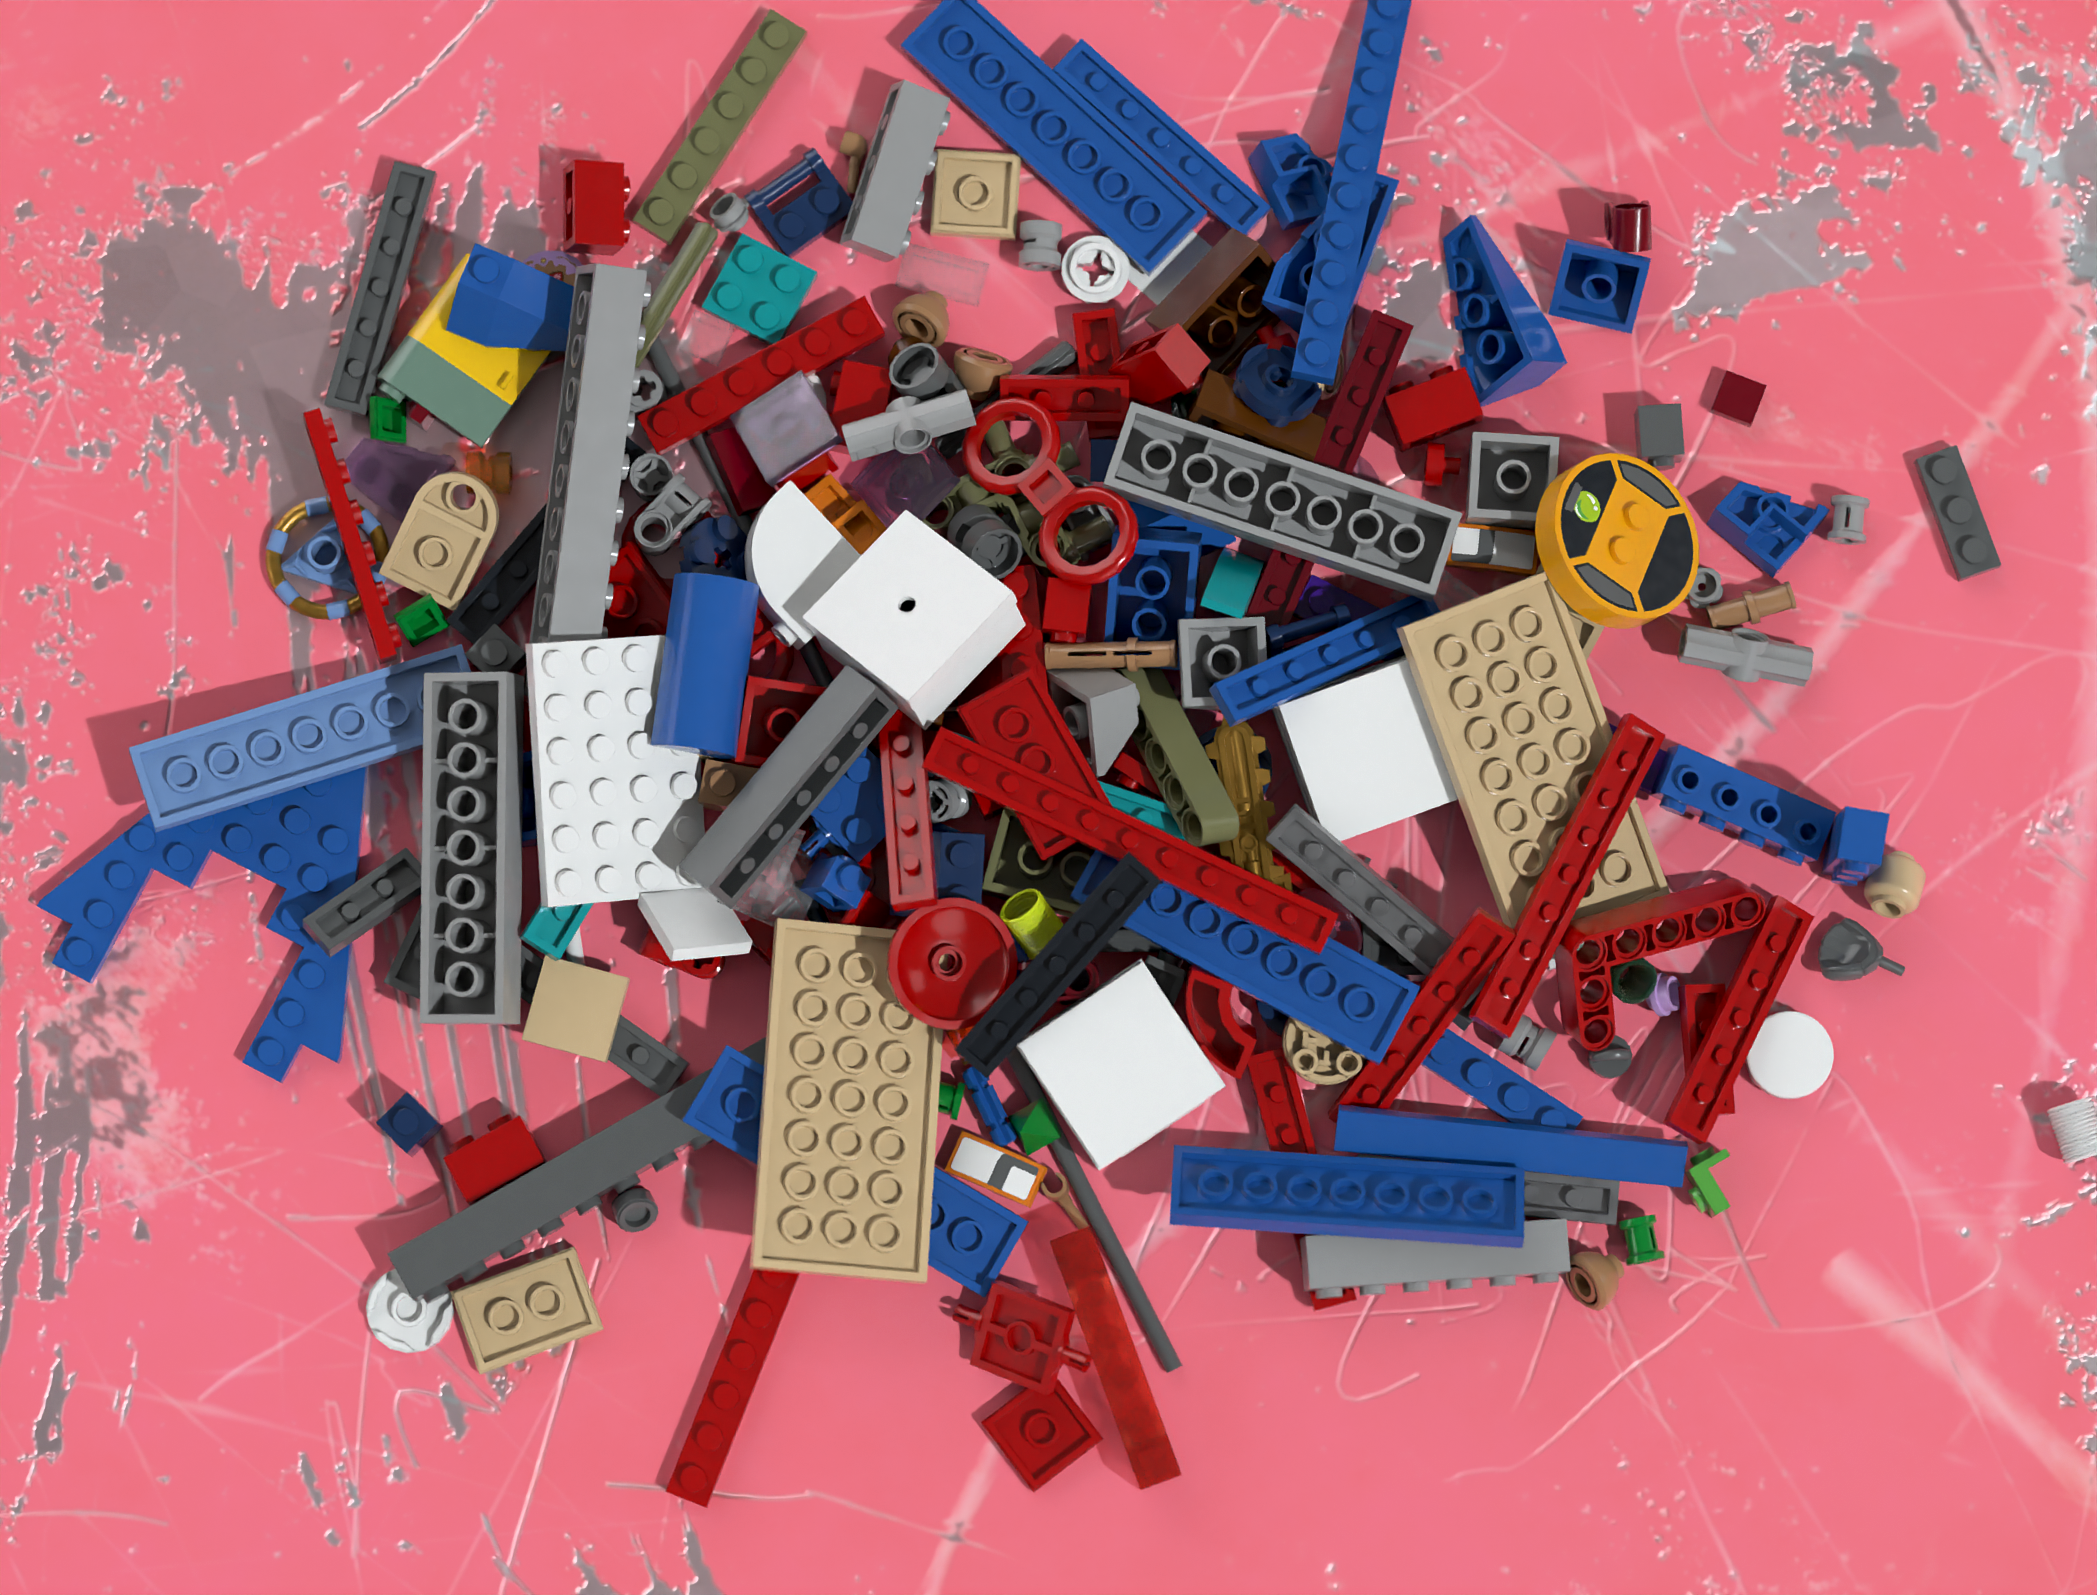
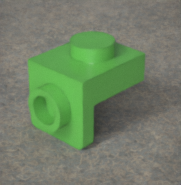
(1705, 1190)

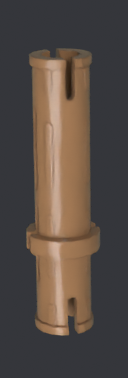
(1163, 654)

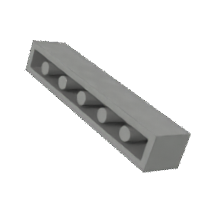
(1373, 1263)

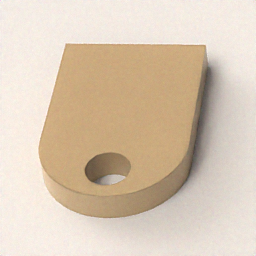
(442, 542)

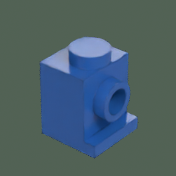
(835, 882)

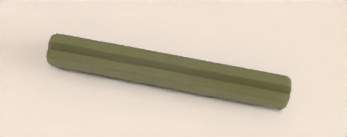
(675, 283)

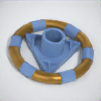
(320, 560)

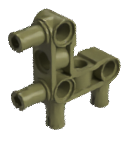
(1008, 462)

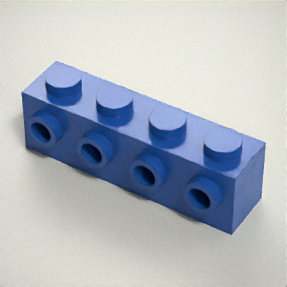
(1742, 804)

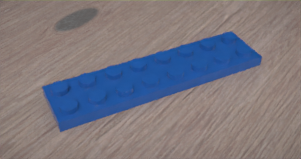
(1054, 131)
(1327, 992)
(1347, 1196)
(967, 1230)

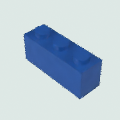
(1855, 845)

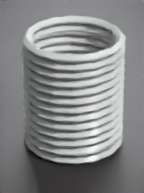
(2075, 1129)

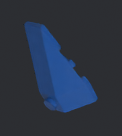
(1293, 271)
(510, 304)
(1502, 328)

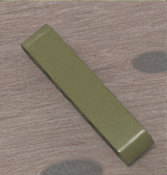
(1180, 762)

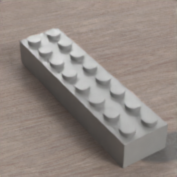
(1282, 502)
(471, 848)

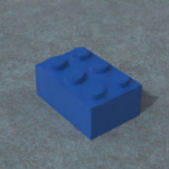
(1154, 587)

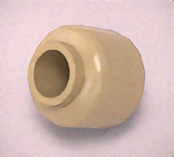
(1895, 885)

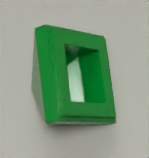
(387, 420)
(421, 620)
(1034, 1126)

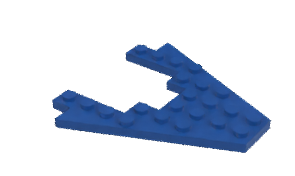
(294, 839)

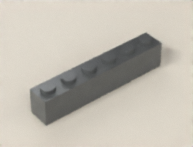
(789, 786)

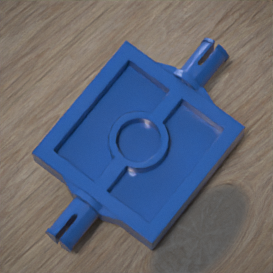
(851, 811)

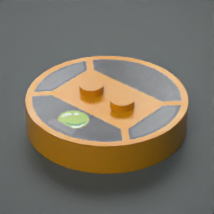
(1617, 541)

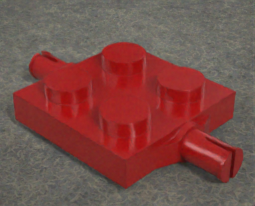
(1022, 1337)

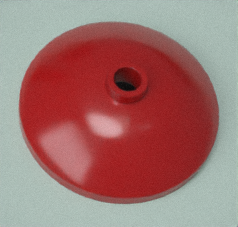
(980, 968)

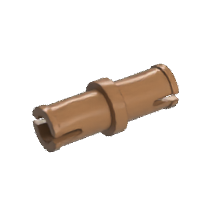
(1751, 606)

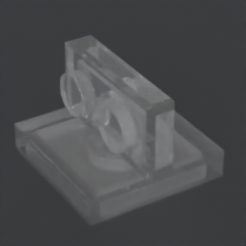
(778, 887)

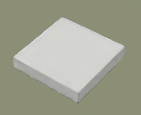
(693, 924)

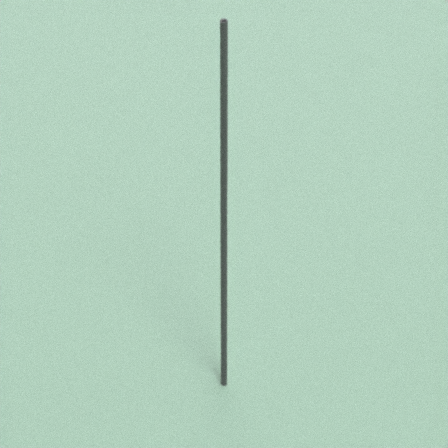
(1018, 1064)

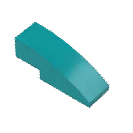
(1232, 583)

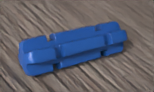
(989, 1107)

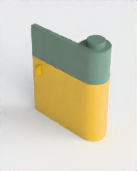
(455, 377)

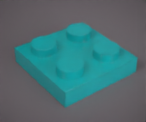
(759, 290)

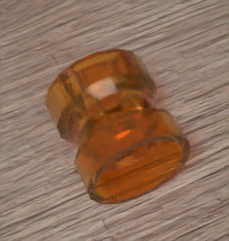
(494, 472)

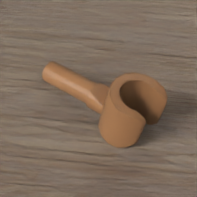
(856, 147)
(1065, 1202)

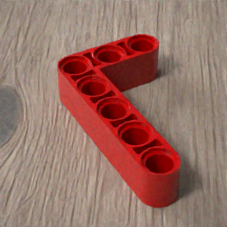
(1638, 941)

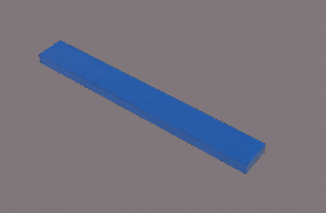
(1510, 1145)

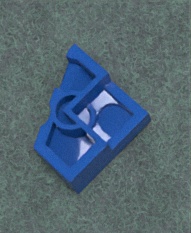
(1292, 179)
(1765, 525)

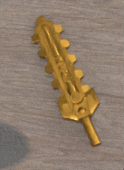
(1243, 779)

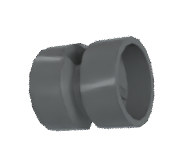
(922, 373)
(985, 540)

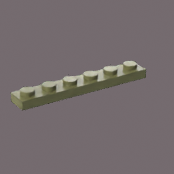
(720, 127)

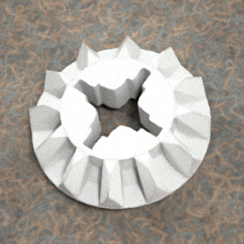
(1083, 254)

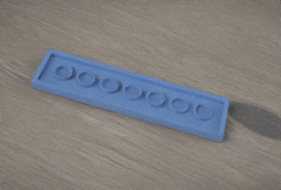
(288, 742)

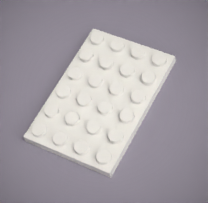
(606, 800)

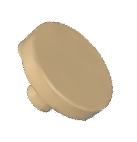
(1316, 1056)

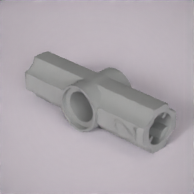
(908, 425)
(1745, 654)

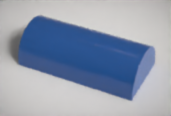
(705, 664)

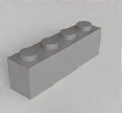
(895, 171)

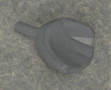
(1852, 952)

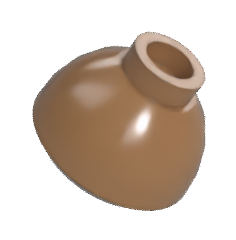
(923, 317)
(980, 371)
(1594, 1278)

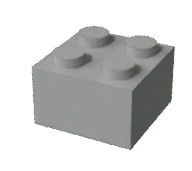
(1508, 478)

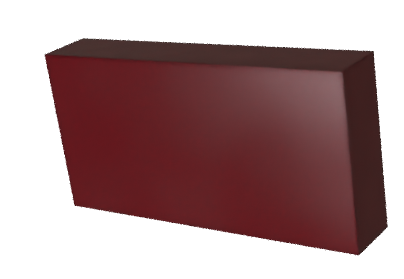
(739, 471)

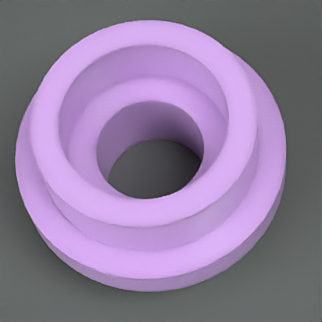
(1665, 996)

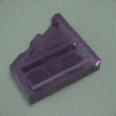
(393, 473)

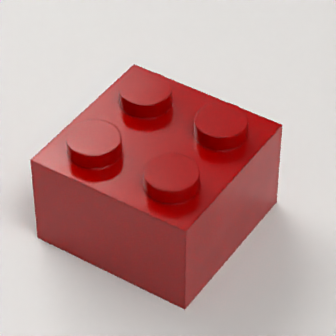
(769, 715)

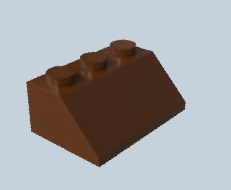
(1222, 301)
(1223, 411)

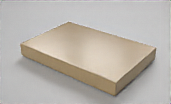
(527, 1310)

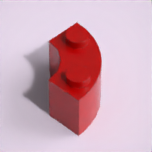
(1216, 1024)

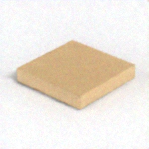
(975, 195)
(576, 1009)

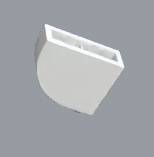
(794, 561)

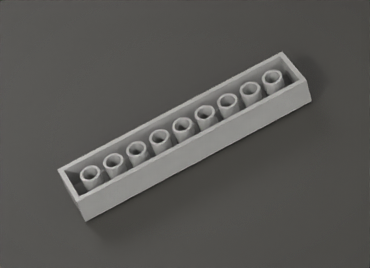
(590, 454)

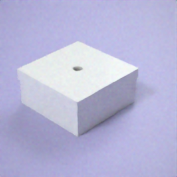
(915, 618)
(1364, 750)
(1120, 1065)

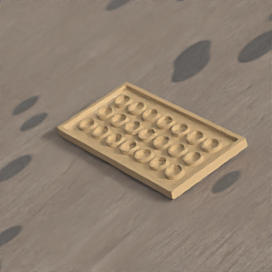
(1523, 740)
(844, 1112)

